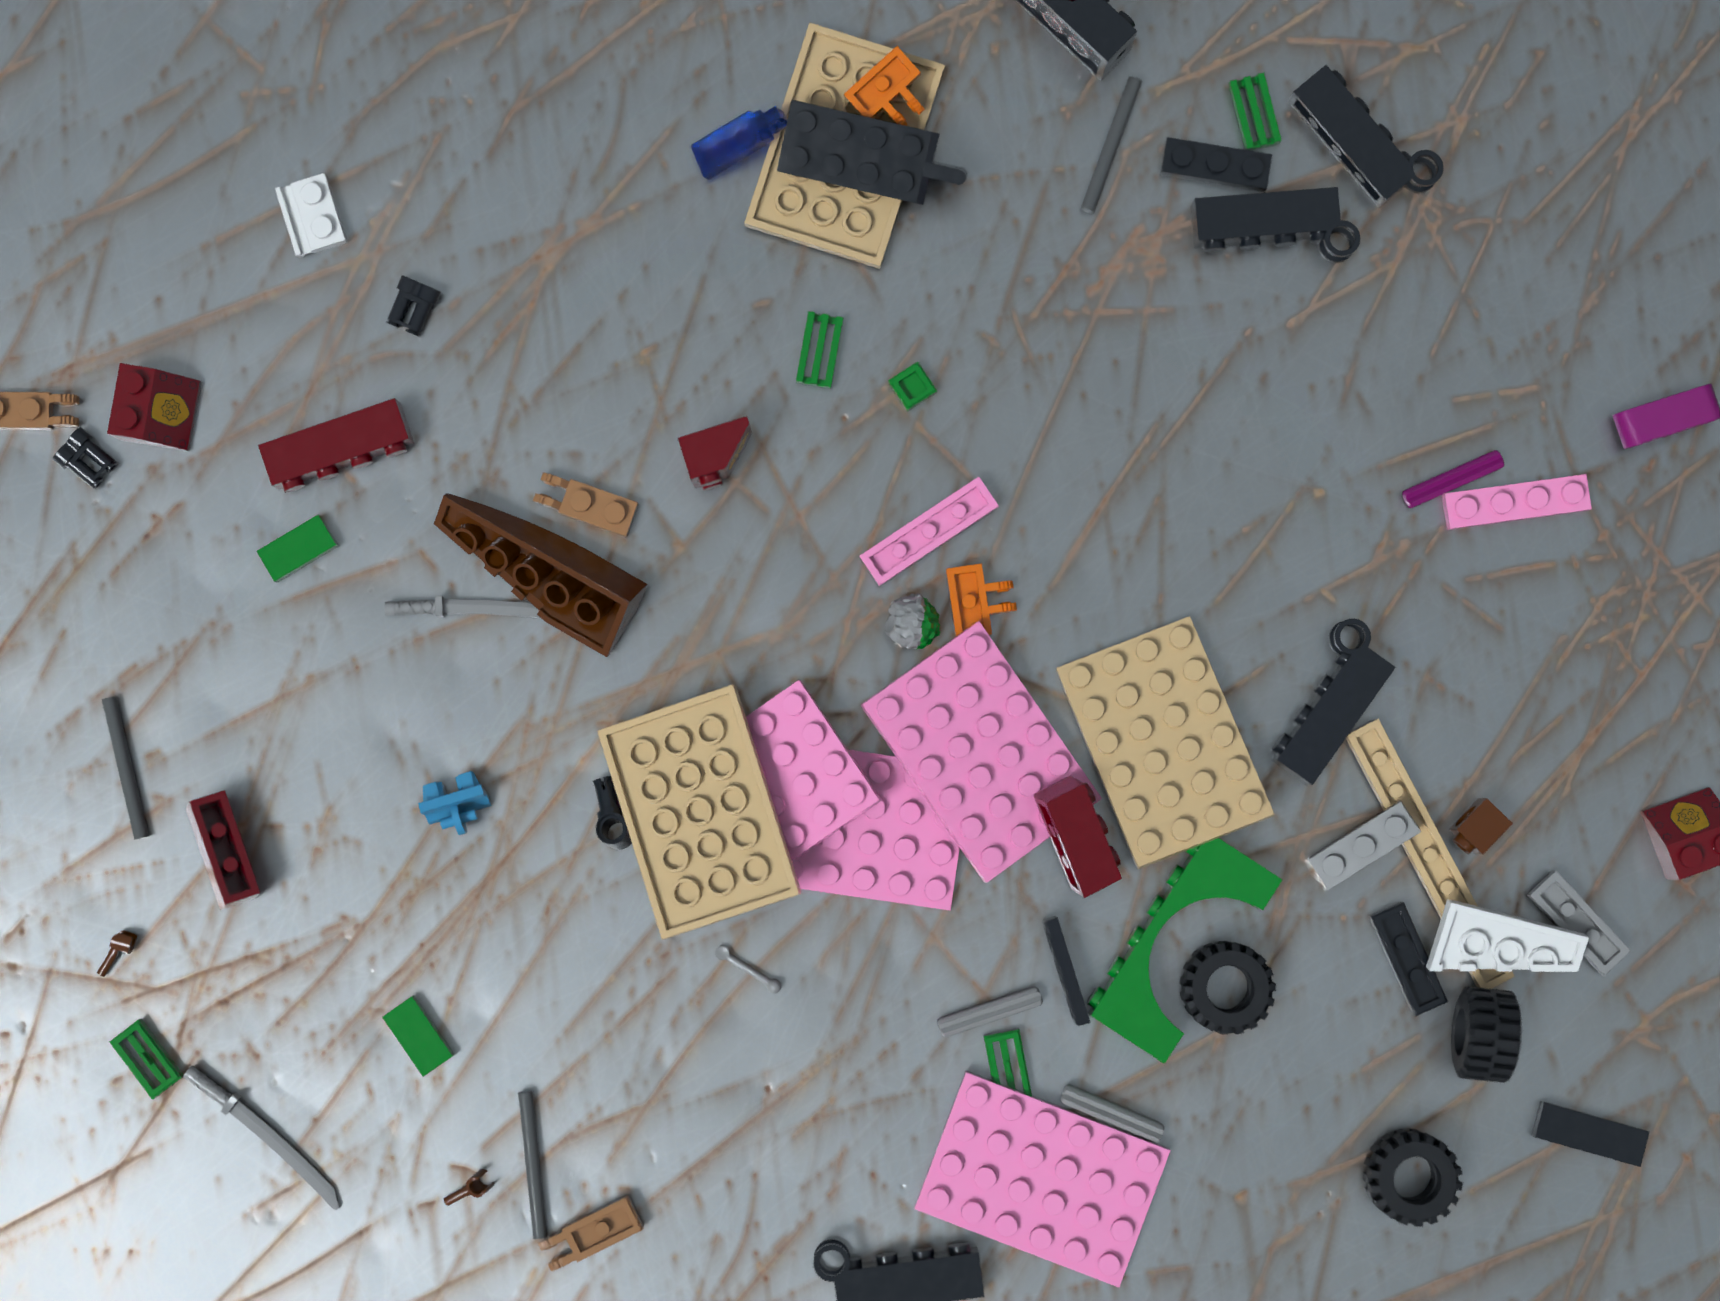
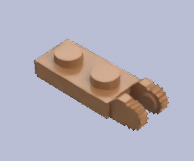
(35, 410)
(590, 505)
(595, 1232)

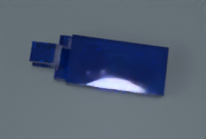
(737, 140)

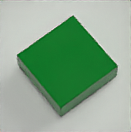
(912, 386)

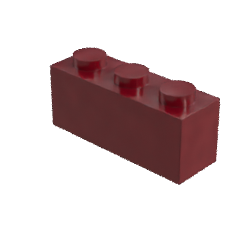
(1078, 836)
(222, 850)

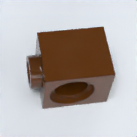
(1479, 827)

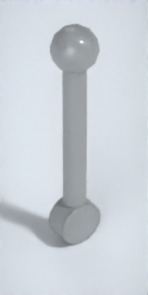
(723, 953)

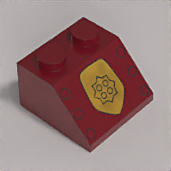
(153, 407)
(714, 452)
(1686, 833)

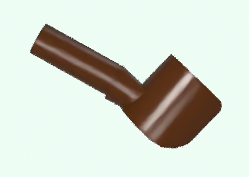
(122, 941)
(473, 1187)

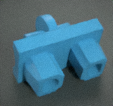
(457, 807)

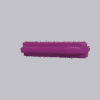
(1453, 479)

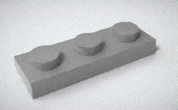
(1364, 845)
(1571, 912)

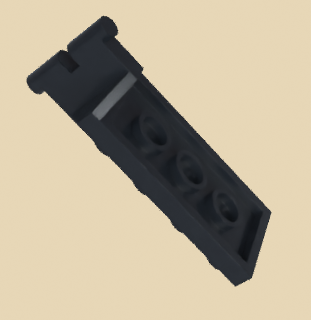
(862, 153)

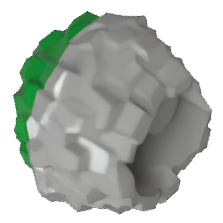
(912, 622)

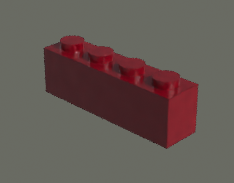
(336, 445)

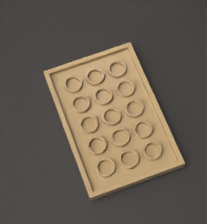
(821, 213)
(1164, 742)
(699, 812)

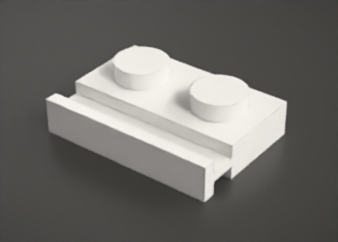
(311, 215)

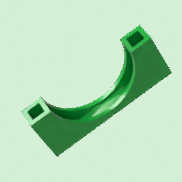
(1127, 998)

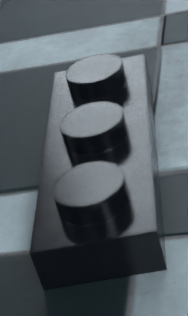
(1216, 164)

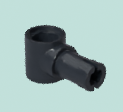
(610, 814)

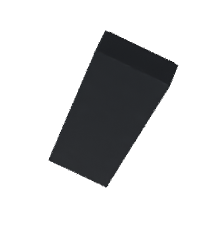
(1408, 958)
(1065, 971)
(1590, 1133)

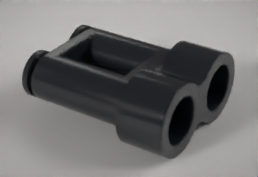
(417, 292)
(78, 446)

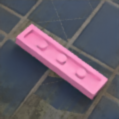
(1516, 502)
(929, 531)

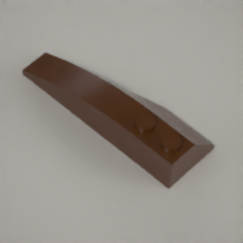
(559, 578)

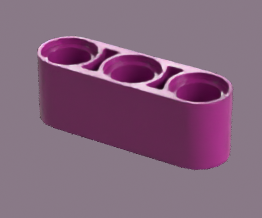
(1667, 416)

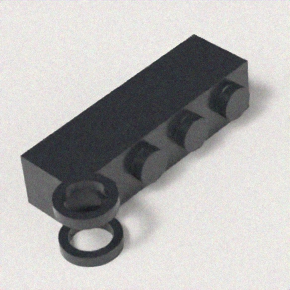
(1358, 141)
(1275, 218)
(1336, 708)
(918, 1277)

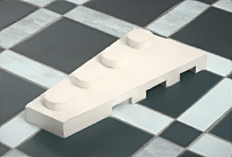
(1490, 939)

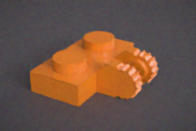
(883, 84)
(969, 597)

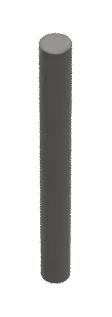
(1111, 145)
(125, 768)
(532, 1164)

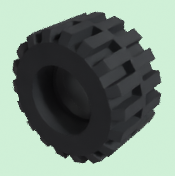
(1257, 996)
(1486, 1034)
(1438, 1193)

